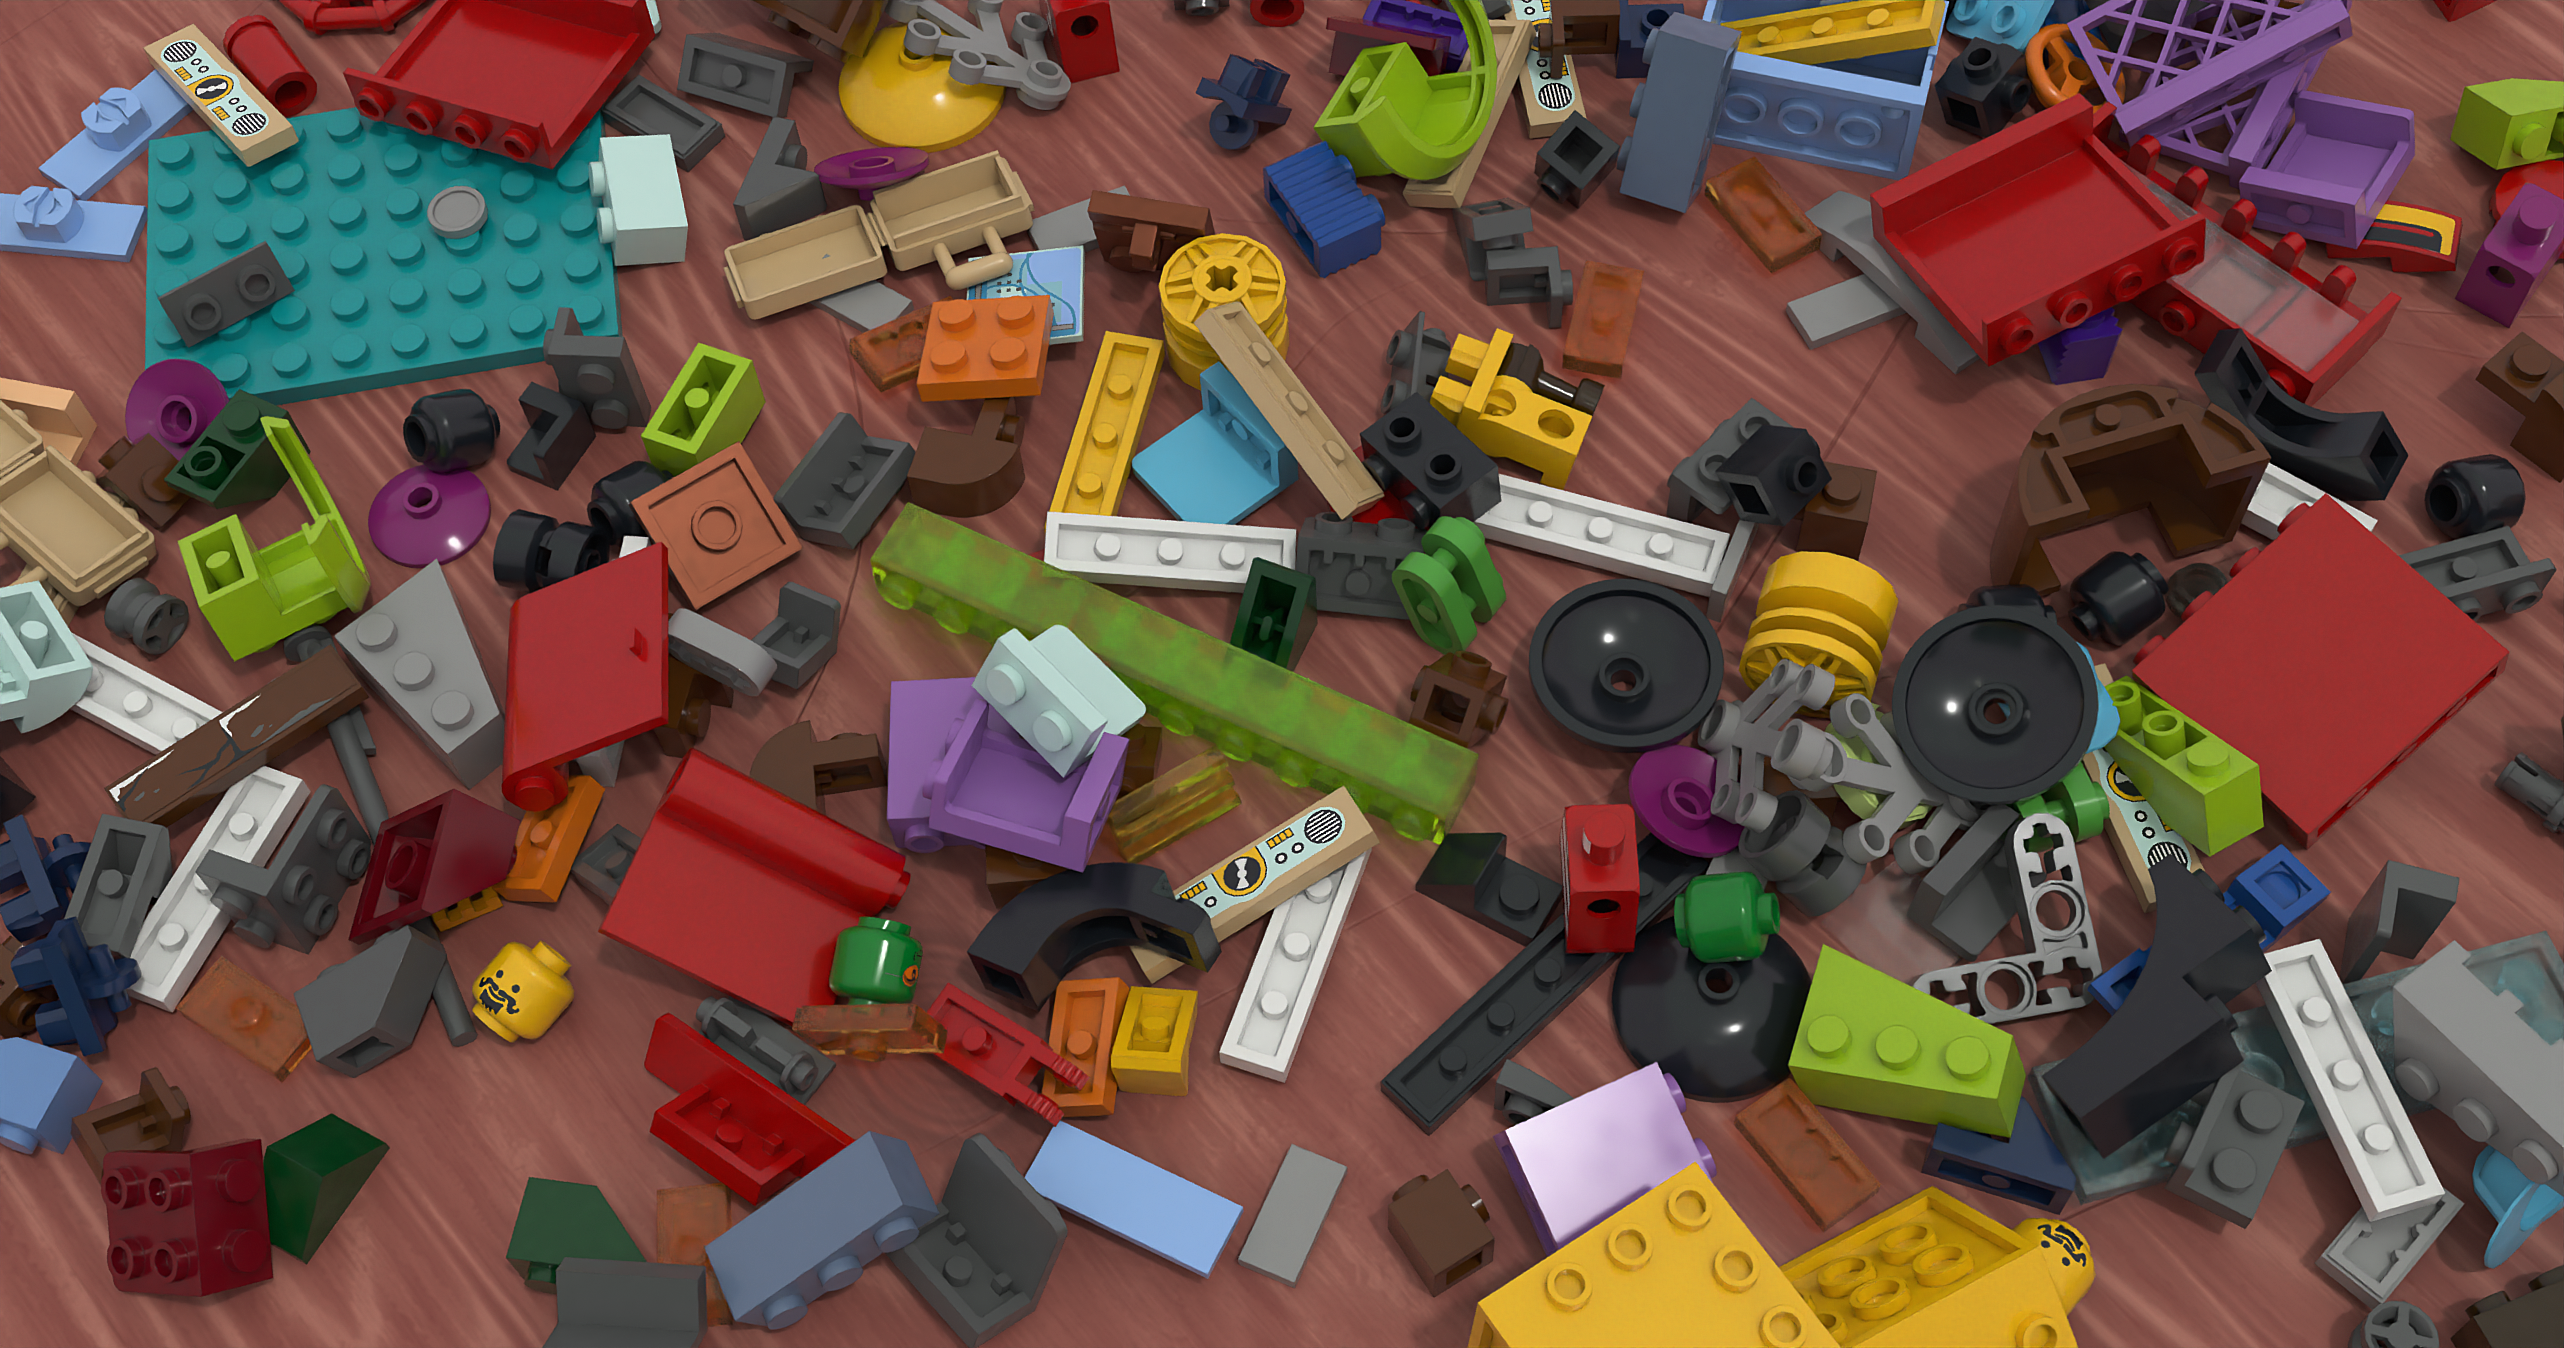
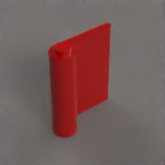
(583, 671)
(749, 888)

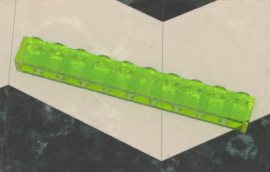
(1183, 674)

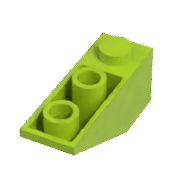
(2511, 122)
(2184, 770)

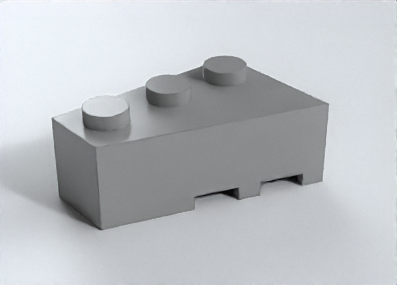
(431, 673)
(2481, 1064)

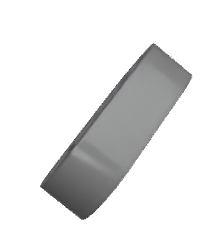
(719, 652)

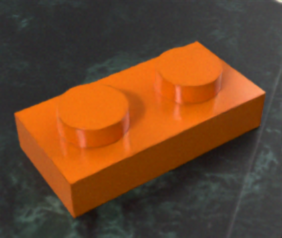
(550, 842)
(1084, 1033)

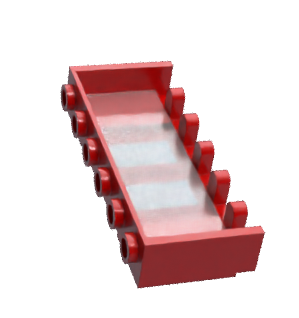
(2293, 321)

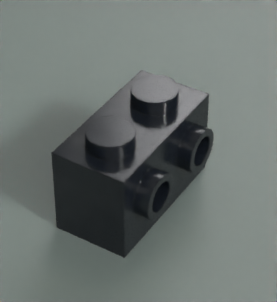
(1429, 464)

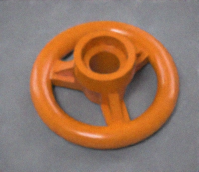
(2066, 73)

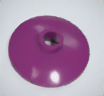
(872, 168)
(167, 396)
(441, 529)
(1674, 799)

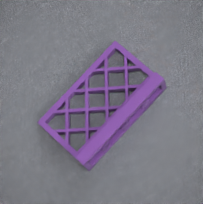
(2218, 76)
(2262, 116)

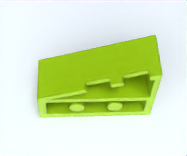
(1902, 1053)

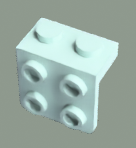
(1056, 695)

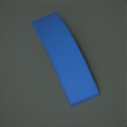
(2273, 890)

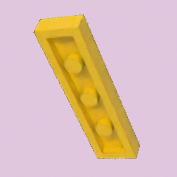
(1842, 30)
(1109, 425)

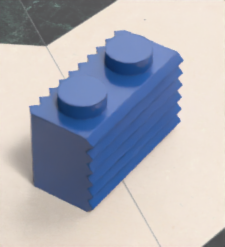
(1324, 208)

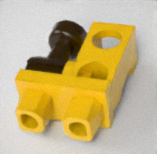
(1516, 405)

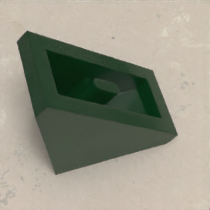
(1276, 613)
(314, 1180)

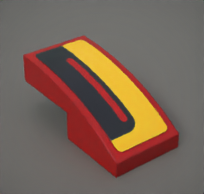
(2411, 236)

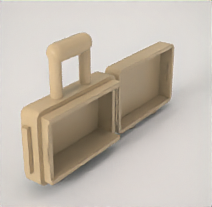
(915, 220)
(63, 519)

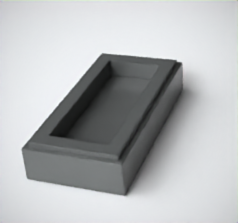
(650, 110)

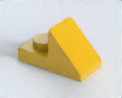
(1155, 1041)

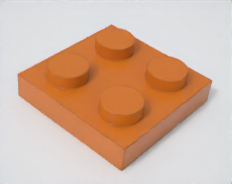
(985, 348)

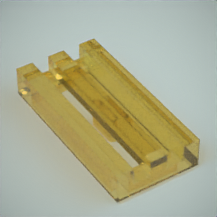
(1175, 813)

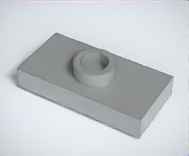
(2378, 1254)

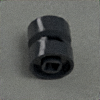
(539, 551)

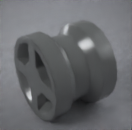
(146, 616)
(2397, 1325)

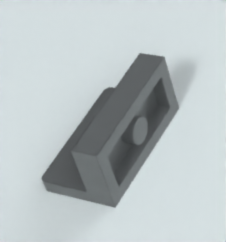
(740, 72)
(1970, 889)
(2396, 916)
(629, 1305)

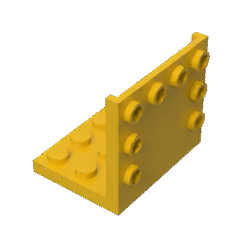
(1654, 1276)
(1932, 1280)

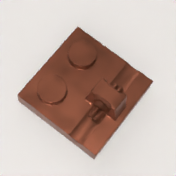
(1144, 231)
(716, 525)

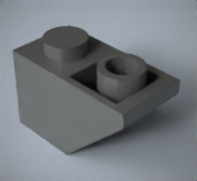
(372, 1002)

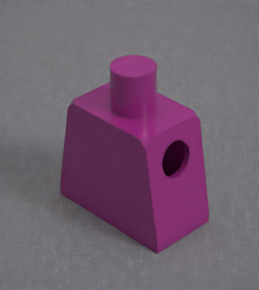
(2523, 242)

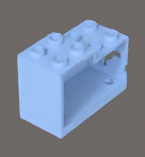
(1828, 114)

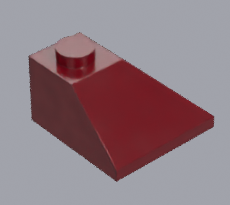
(433, 861)

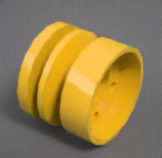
(1212, 274)
(1825, 615)

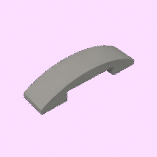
(1848, 231)

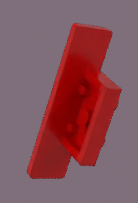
(733, 1117)

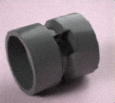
(1803, 856)

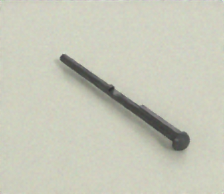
(352, 745)

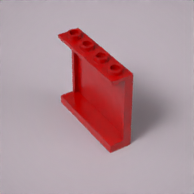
(507, 72)
(2031, 232)
(2322, 664)

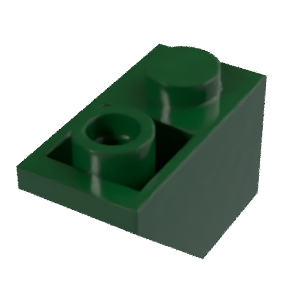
(234, 456)
(564, 1222)

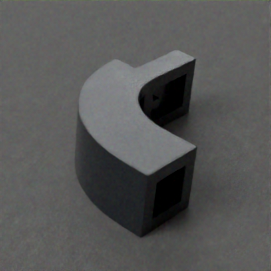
(2336, 452)
(1079, 913)

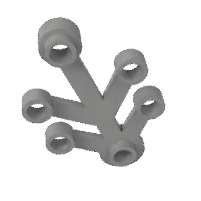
(1037, 79)
(1795, 751)
(1896, 779)

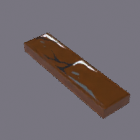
(238, 741)

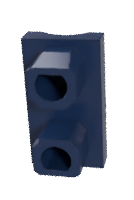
(1248, 95)
(47, 876)
(86, 981)

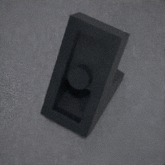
(1486, 886)

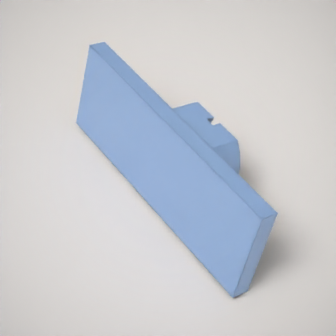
(115, 135)
(67, 227)
(1133, 1198)

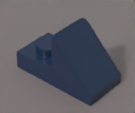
(2017, 1169)

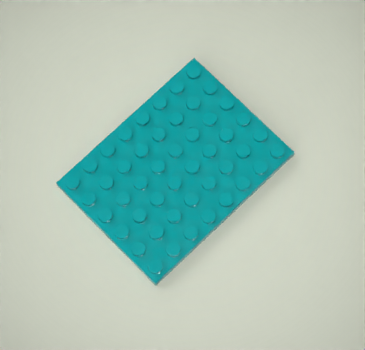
(371, 278)

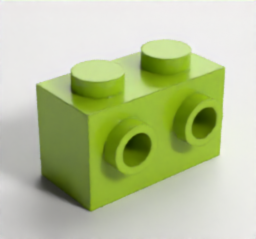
(704, 410)

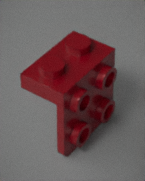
(187, 1219)

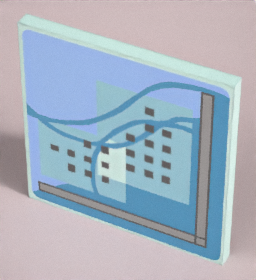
(1045, 272)

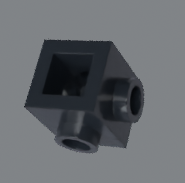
(1984, 87)

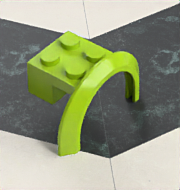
(1407, 122)
(286, 586)

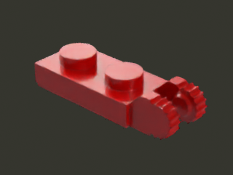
(1000, 1053)

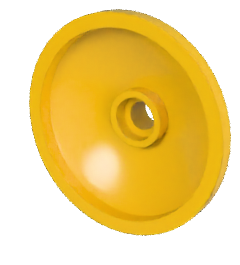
(911, 97)

